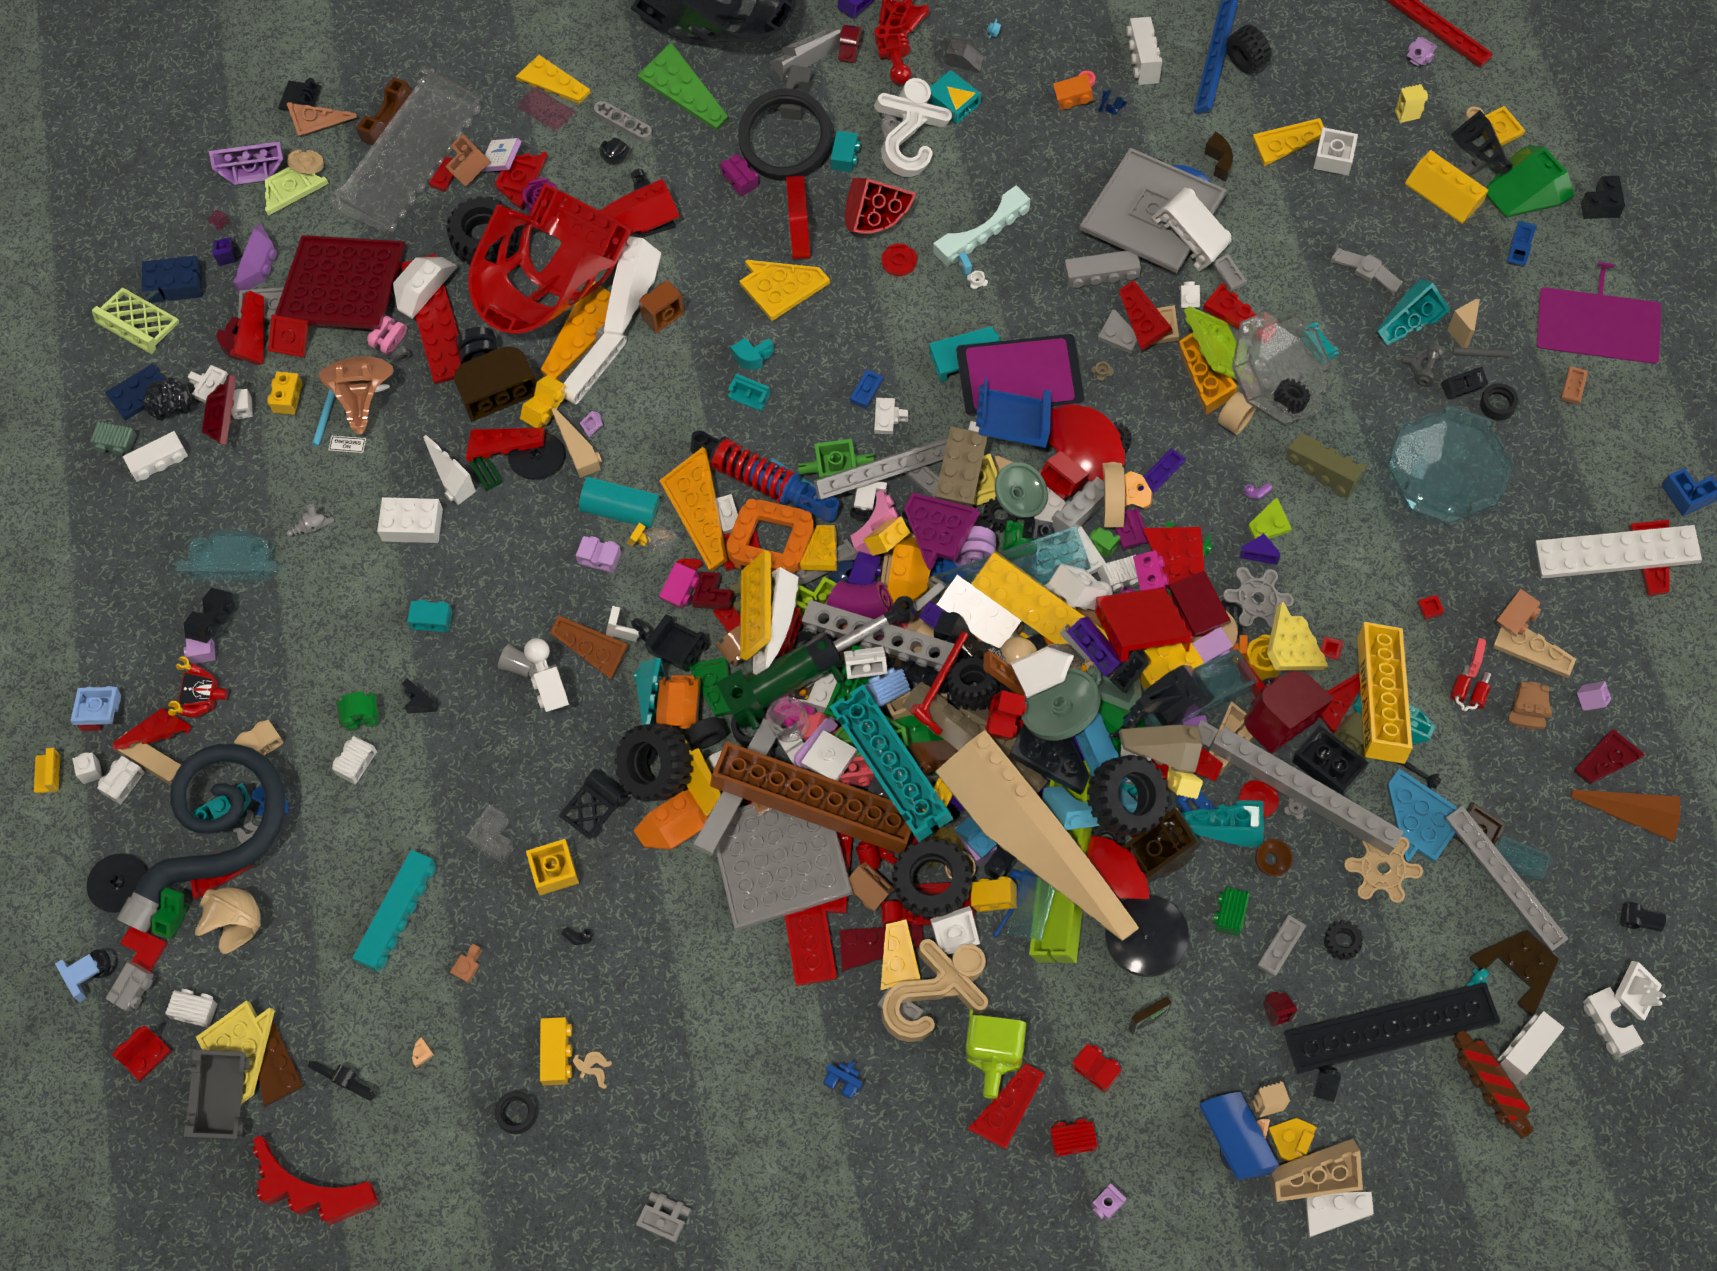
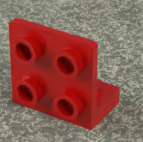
(142, 1052)

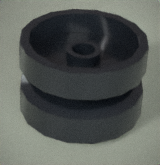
(475, 343)

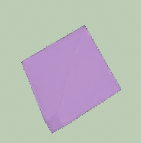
(591, 423)

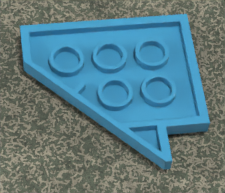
(1420, 816)

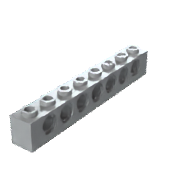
(817, 611)

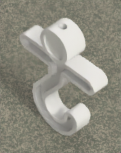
(915, 111)

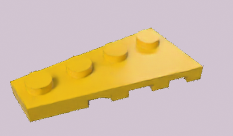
(1285, 140)

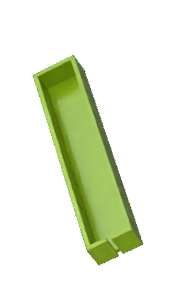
(1064, 918)

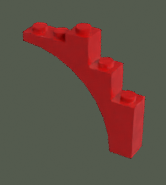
(335, 1203)

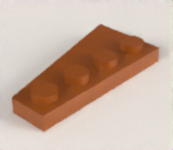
(594, 647)

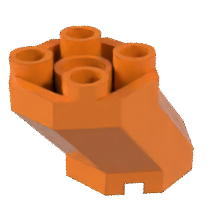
(678, 700)

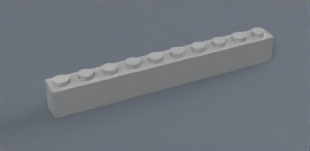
(1306, 790)

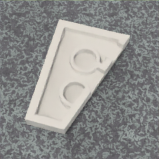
(1336, 1210)

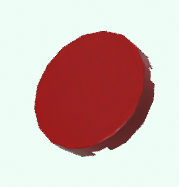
(899, 260)
(1265, 793)

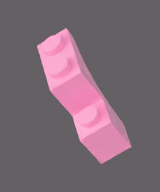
(882, 512)

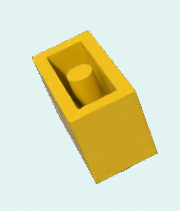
(886, 536)
(994, 894)

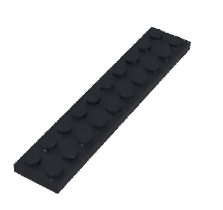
(1391, 1028)

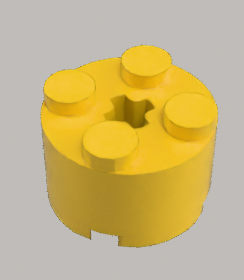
(1256, 658)

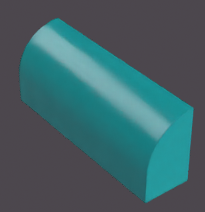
(618, 502)

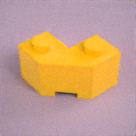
(547, 395)

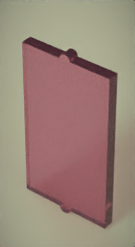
(545, 109)

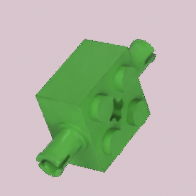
(834, 458)

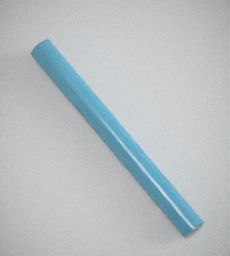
(323, 419)

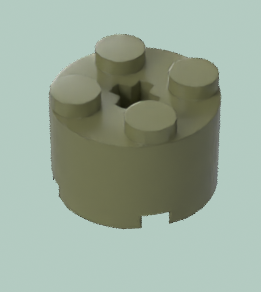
(1351, 733)

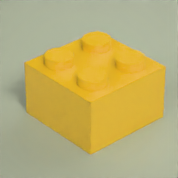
(552, 867)

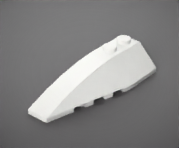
(632, 279)
(783, 596)

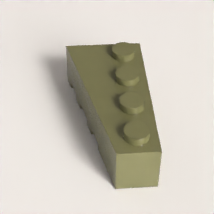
(1326, 465)

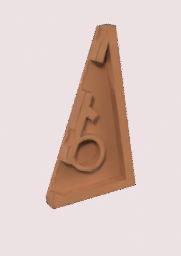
(311, 119)

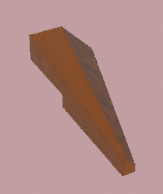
(1652, 812)

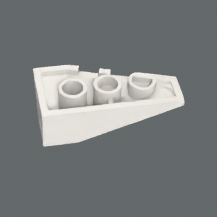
(453, 476)

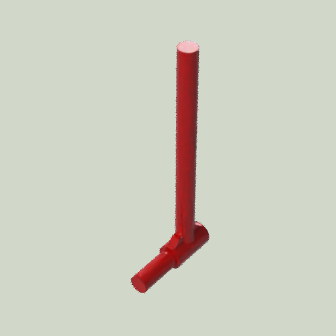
(921, 711)

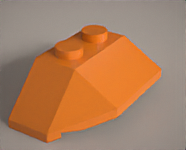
(671, 822)

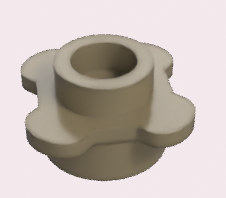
(1102, 366)

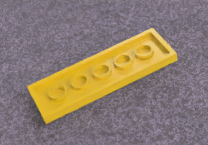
(755, 605)

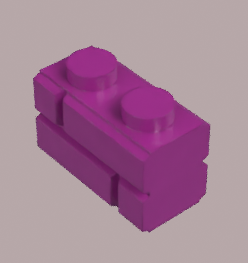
(739, 174)

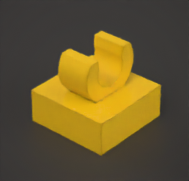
(638, 536)

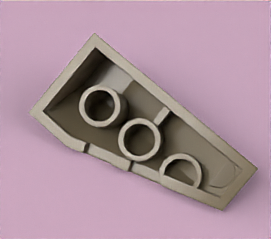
(1172, 745)

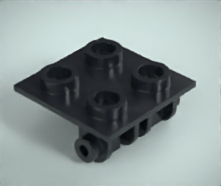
(300, 93)

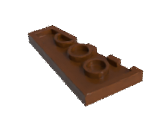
(277, 1072)

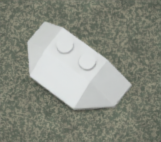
(420, 283)

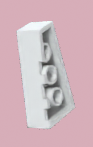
(1145, 50)

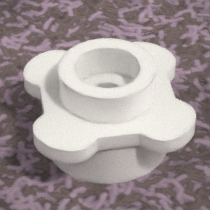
(977, 275)

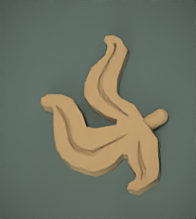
(591, 1059)

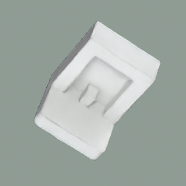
(1190, 295)

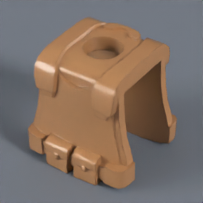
(1530, 706)

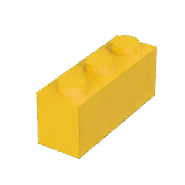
(555, 1051)

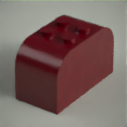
(1286, 709)

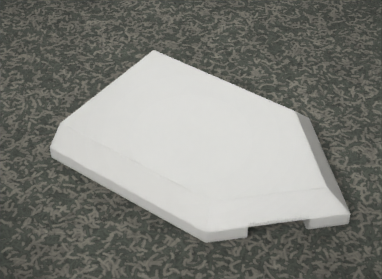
(1041, 670)

